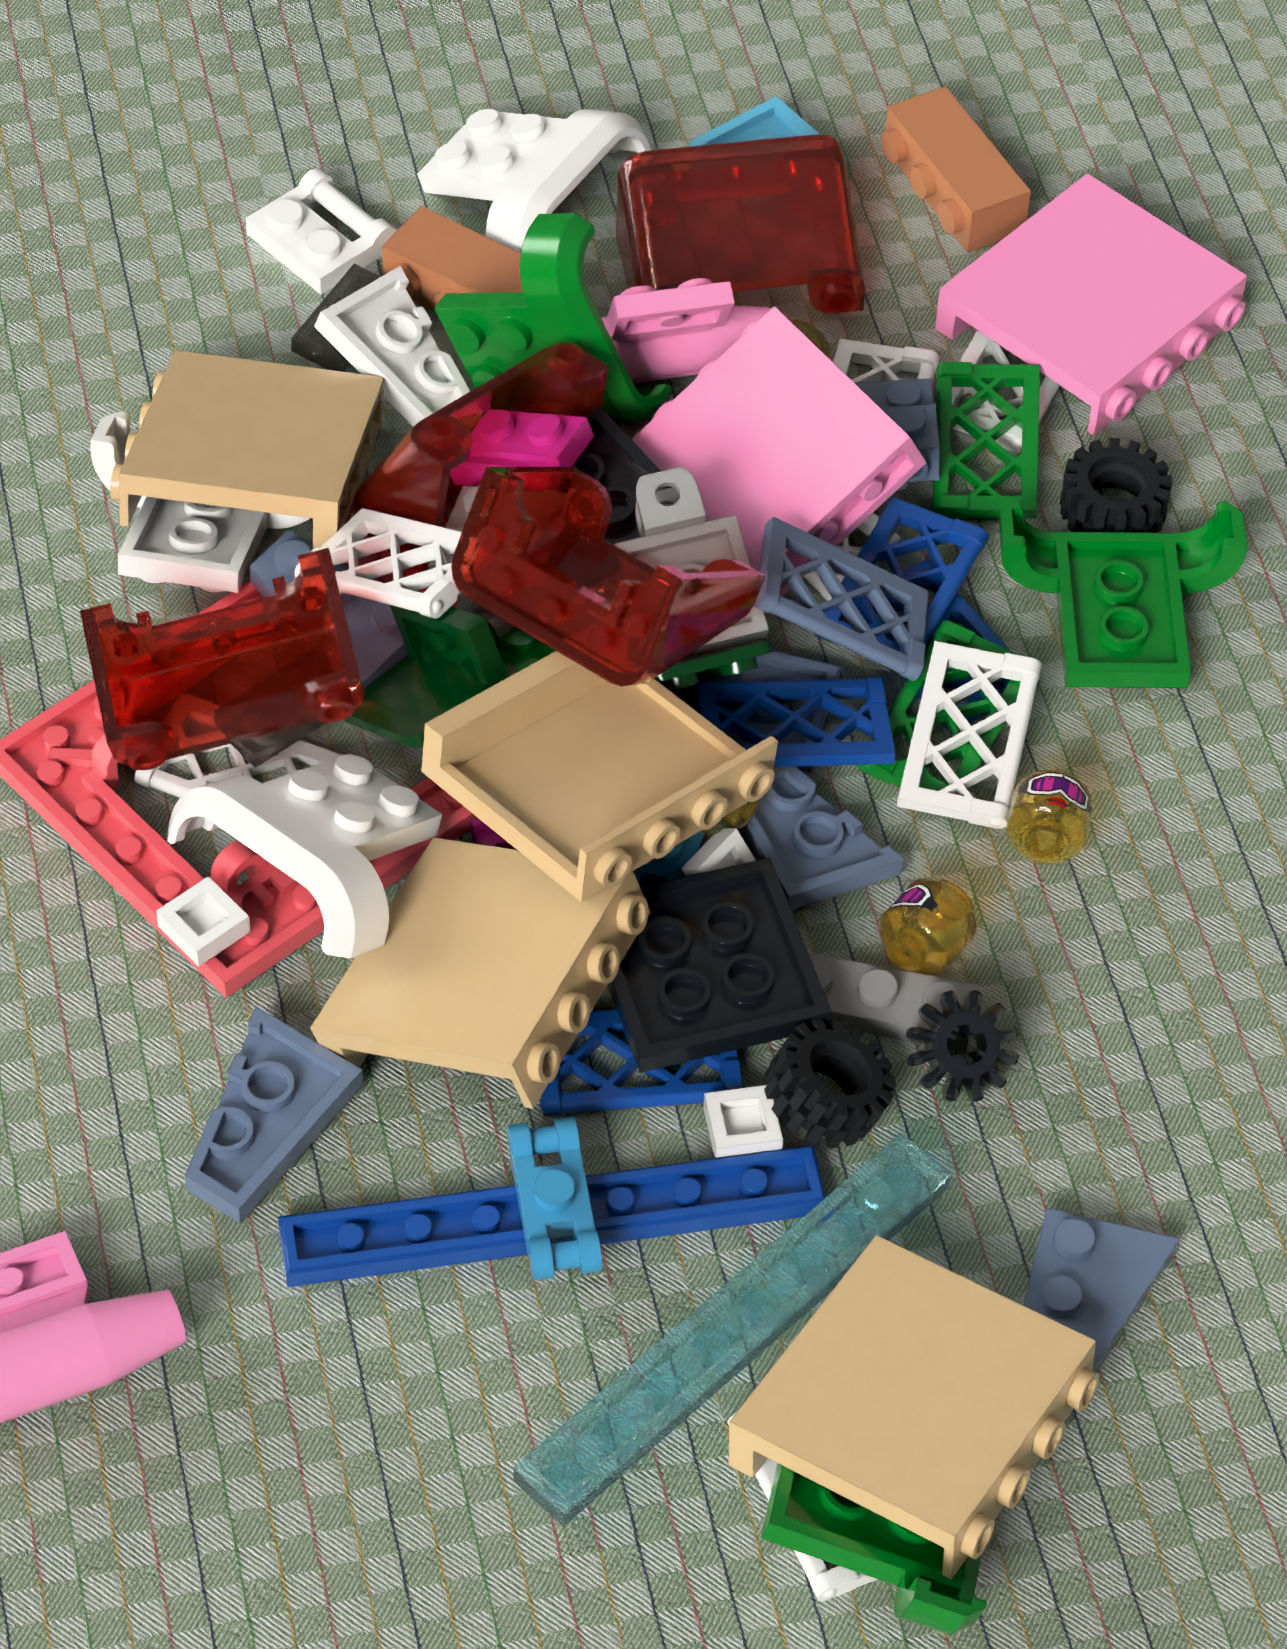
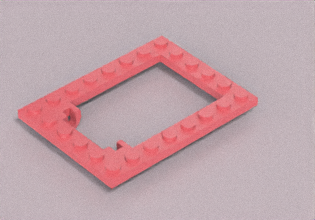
(69, 779)

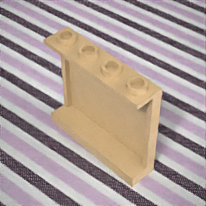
(253, 439)
(590, 770)
(483, 968)
(918, 1398)

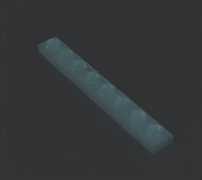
(728, 1331)

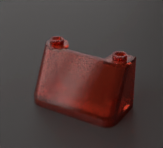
(742, 216)
(416, 474)
(543, 565)
(225, 670)

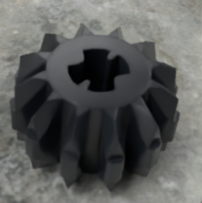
(970, 1025)

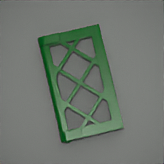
(987, 381)
(900, 723)

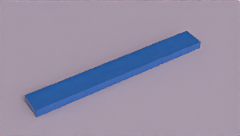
(489, 1223)

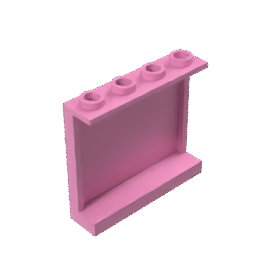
(1096, 298)
(781, 438)

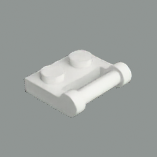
(308, 242)

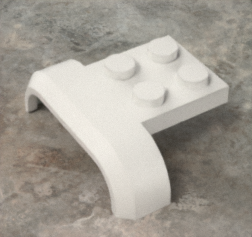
(526, 162)
(182, 539)
(322, 833)

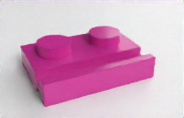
(522, 441)

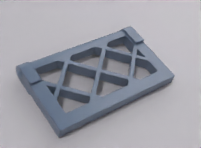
(874, 583)

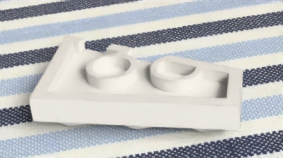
(391, 338)

